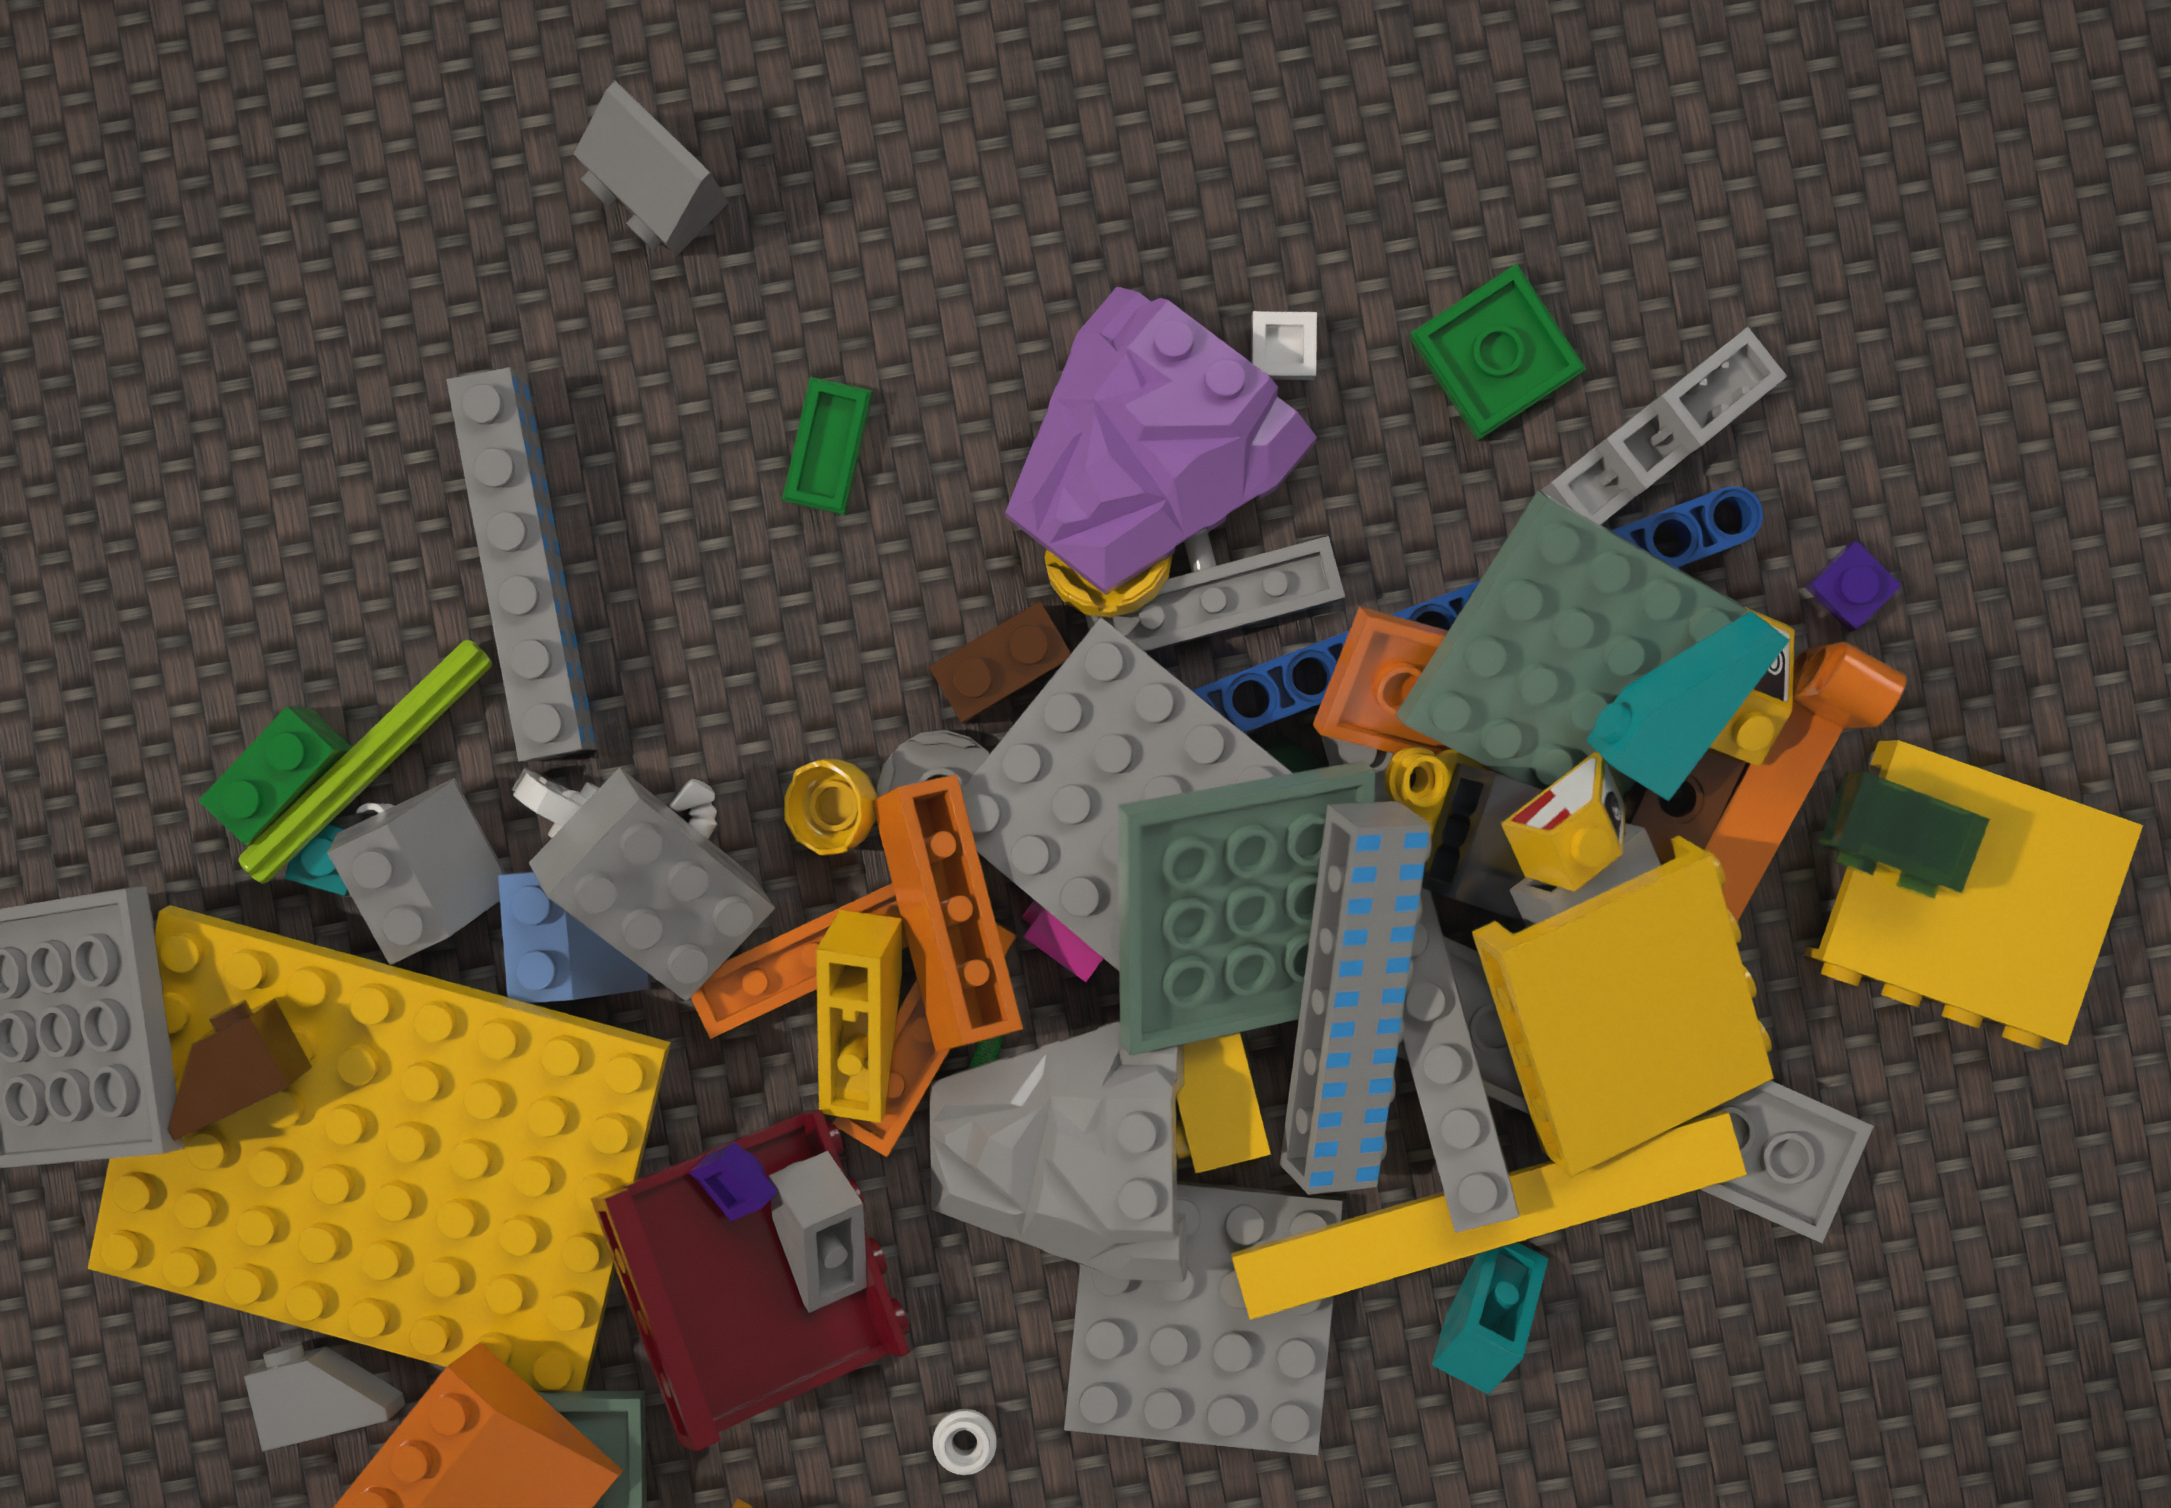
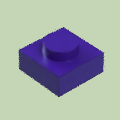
(1853, 586)
(734, 1181)

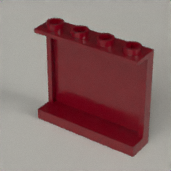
(722, 1296)

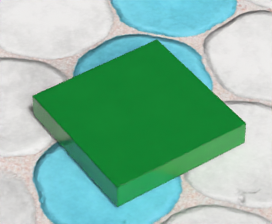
(1496, 352)

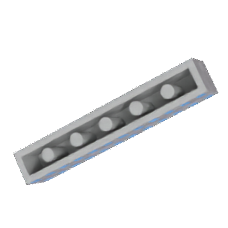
(521, 565)
(1354, 995)

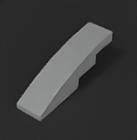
(1668, 429)

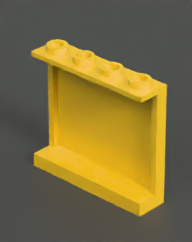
(2022, 928)
(1628, 1010)

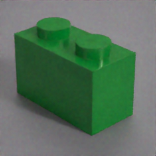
(274, 772)

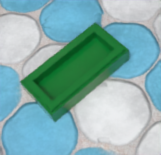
(827, 446)

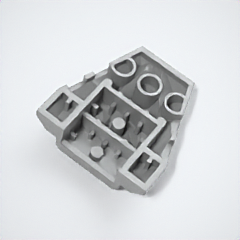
(1067, 1153)

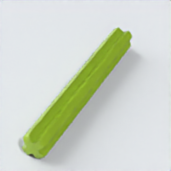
(365, 761)

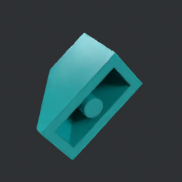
(1491, 1316)

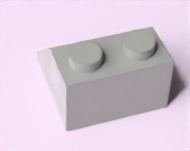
(648, 172)
(418, 870)

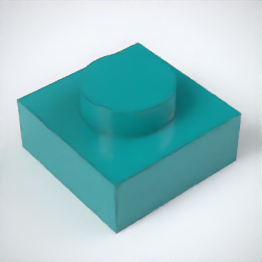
(313, 865)

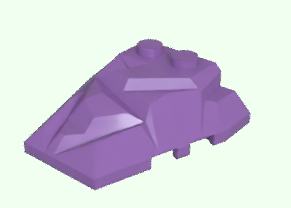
(1150, 441)

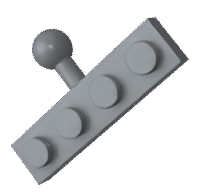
(1232, 594)

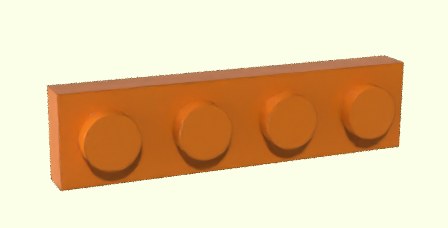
(776, 969)
(911, 1070)

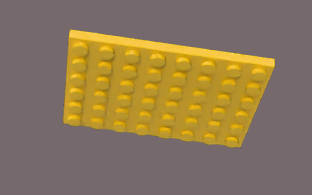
(407, 1182)

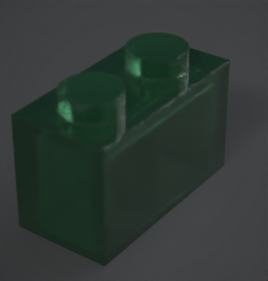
(1903, 833)

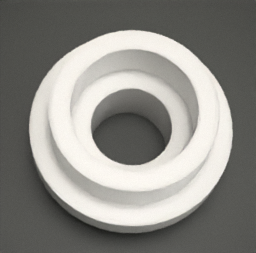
(964, 1461)

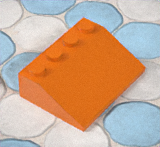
(483, 1444)

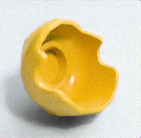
(830, 806)

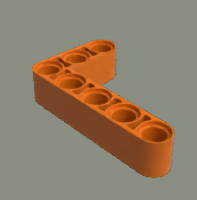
(1832, 692)

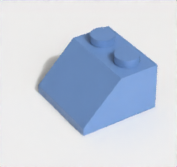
(555, 954)

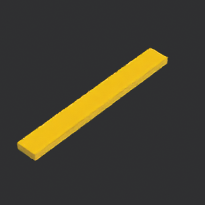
(1423, 1235)

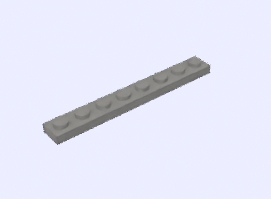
(1444, 1057)

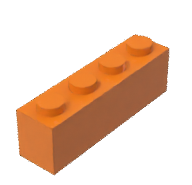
(946, 913)

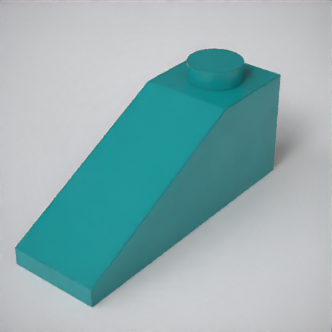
(1678, 709)

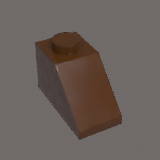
(237, 1065)

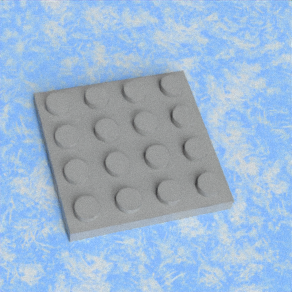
(1093, 739)
(83, 1032)
(1186, 1355)

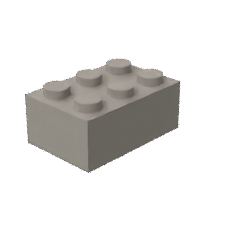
(651, 885)

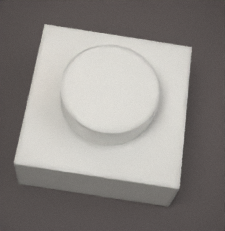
(1284, 344)

